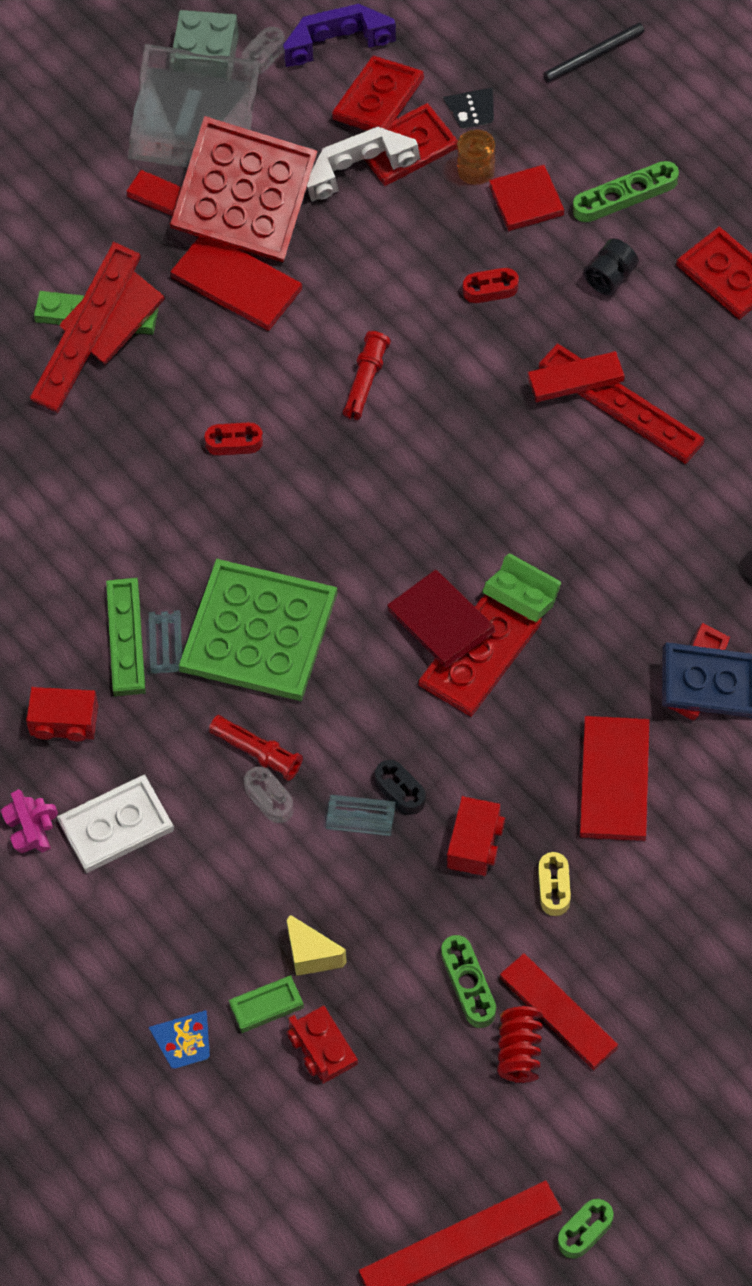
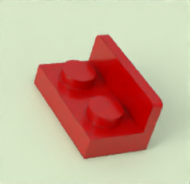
(322, 1044)

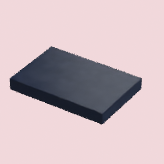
(707, 679)

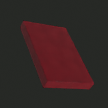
(441, 618)

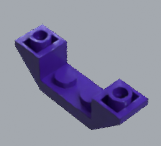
(376, 27)

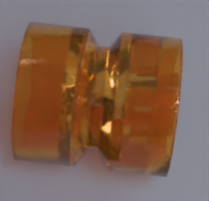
(476, 157)

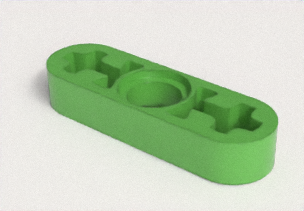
(466, 995)

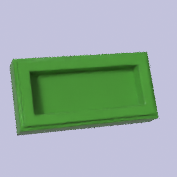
(266, 1004)

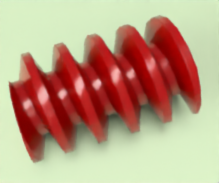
(517, 1043)

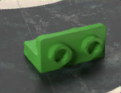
(523, 588)

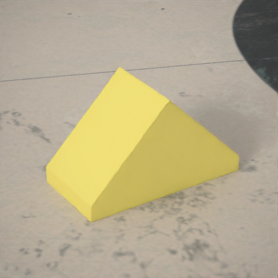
(312, 950)

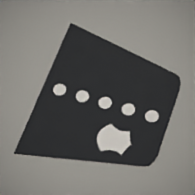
(472, 107)

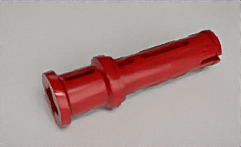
(369, 363)
(267, 752)

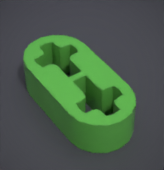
(591, 1234)

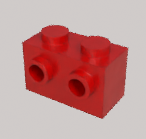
(62, 713)
(474, 836)

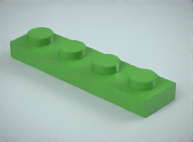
(55, 307)

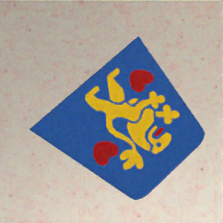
(183, 1039)

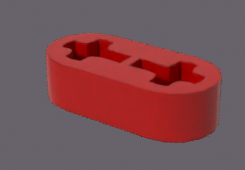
(490, 285)
(233, 438)

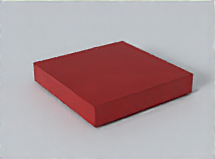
(526, 197)

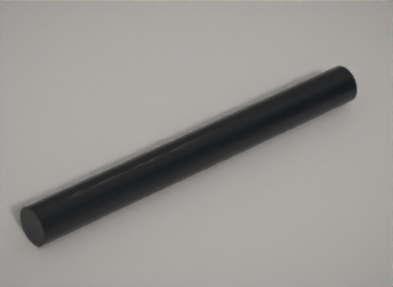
(593, 52)

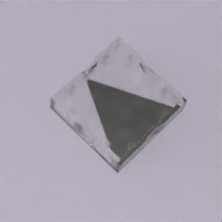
(177, 94)

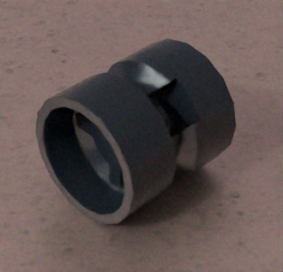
(611, 266)

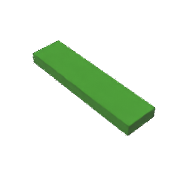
(125, 637)

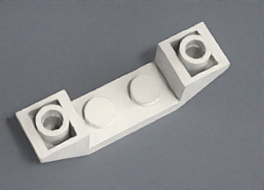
(400, 150)

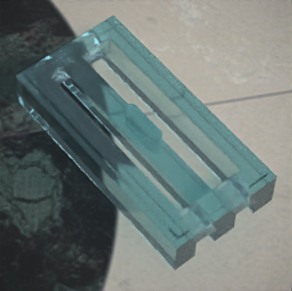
(165, 618)
(360, 826)

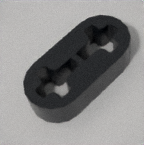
(395, 791)

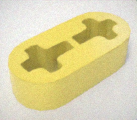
(546, 884)

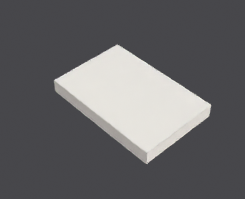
(115, 823)

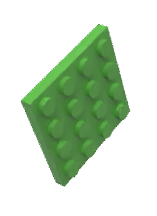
(258, 629)

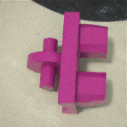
(35, 820)

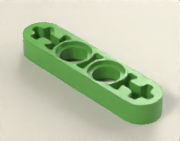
(623, 187)

